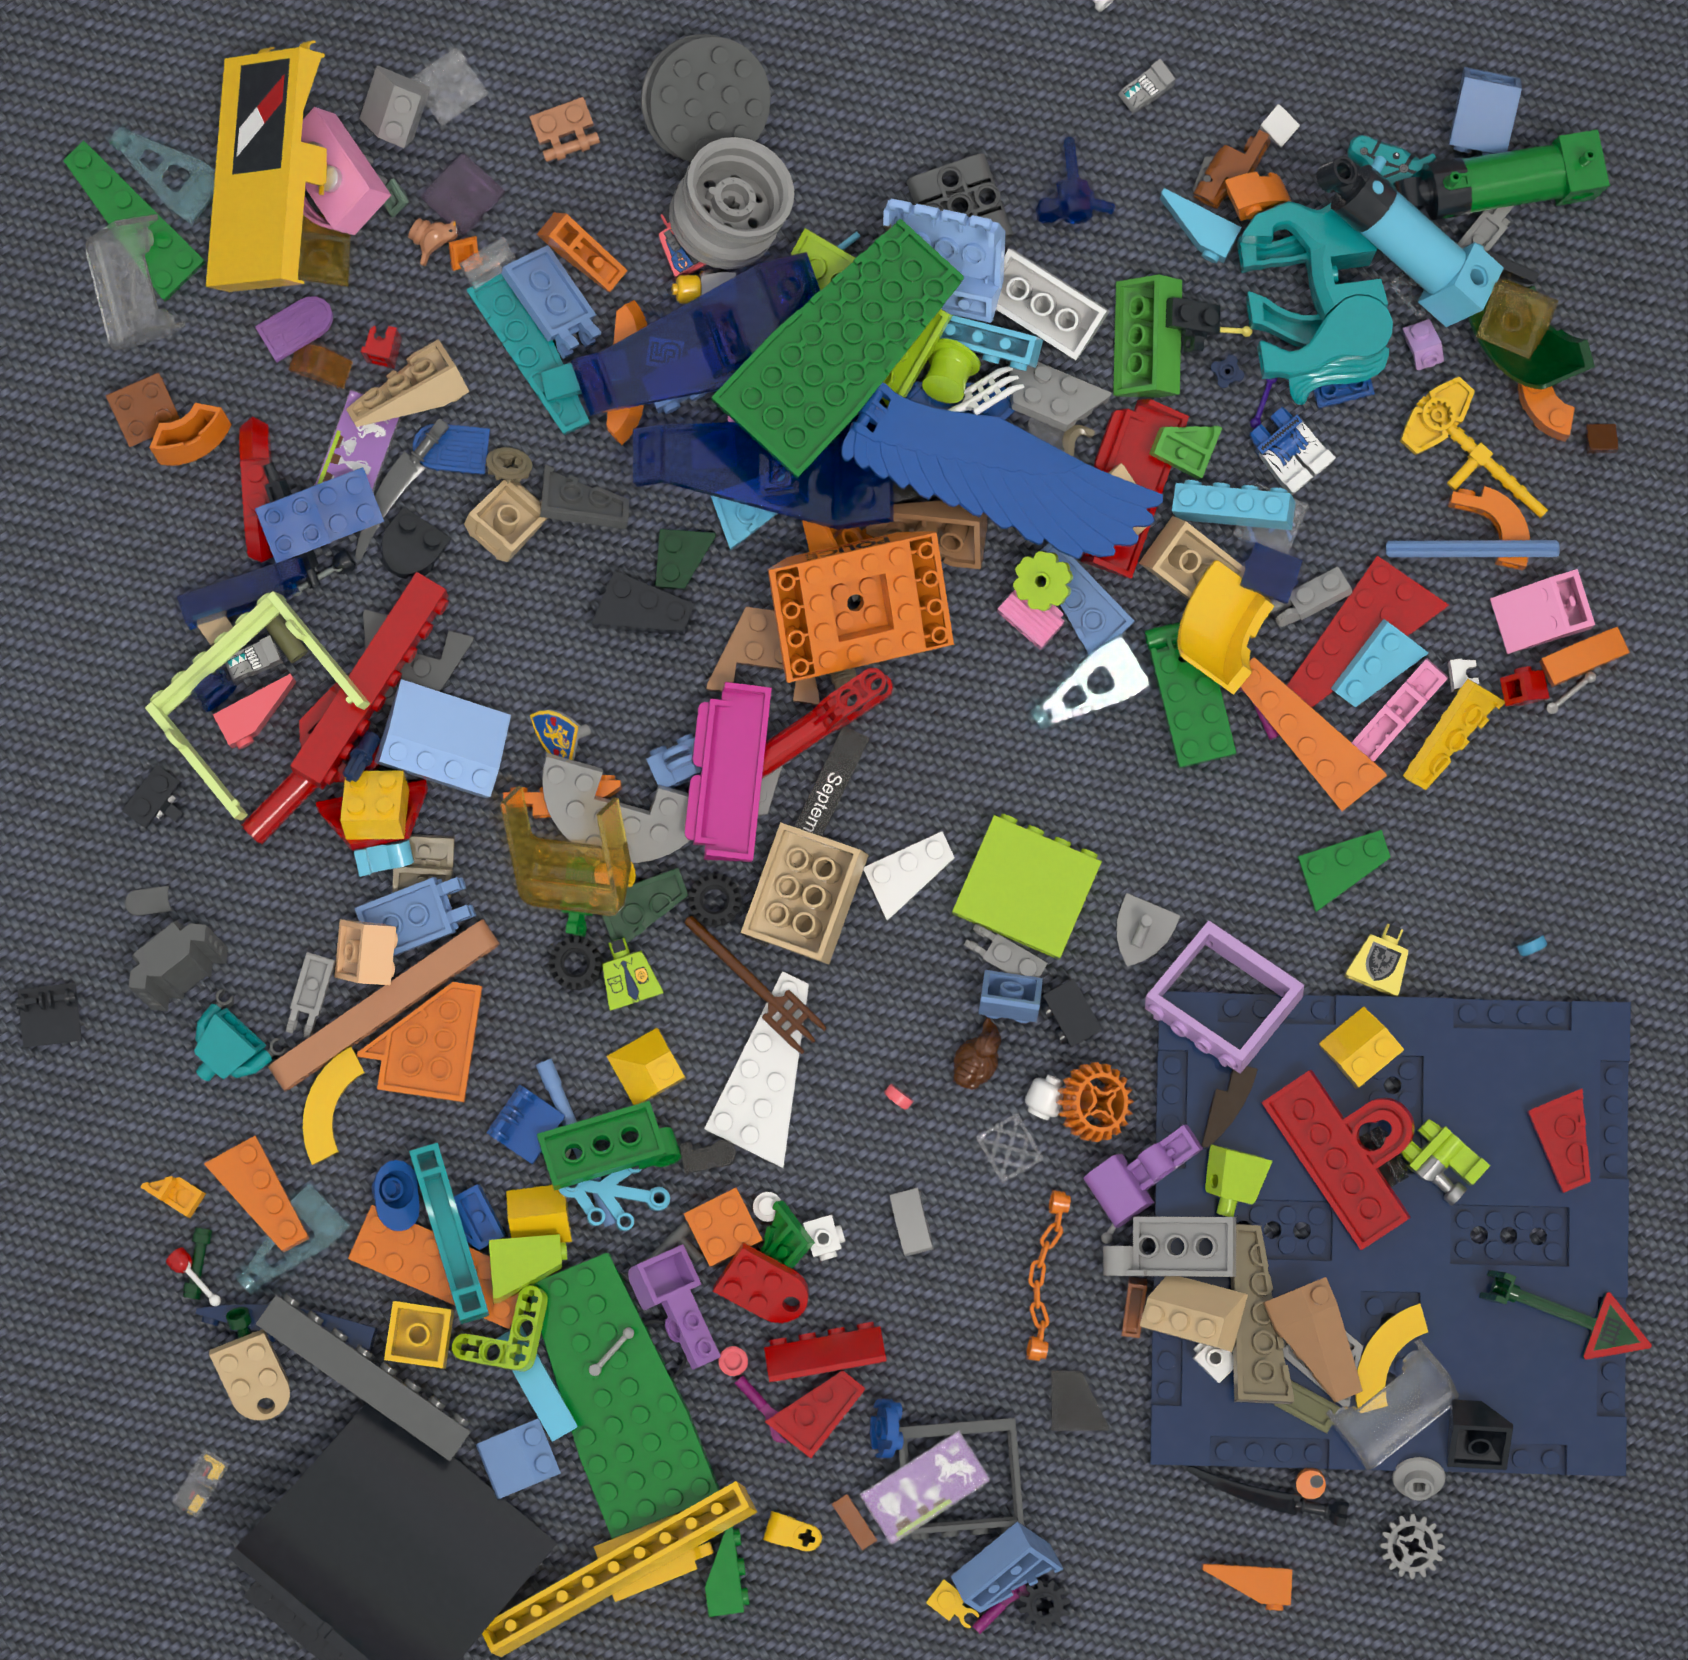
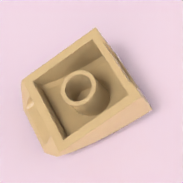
(505, 519)

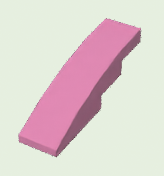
(1400, 709)

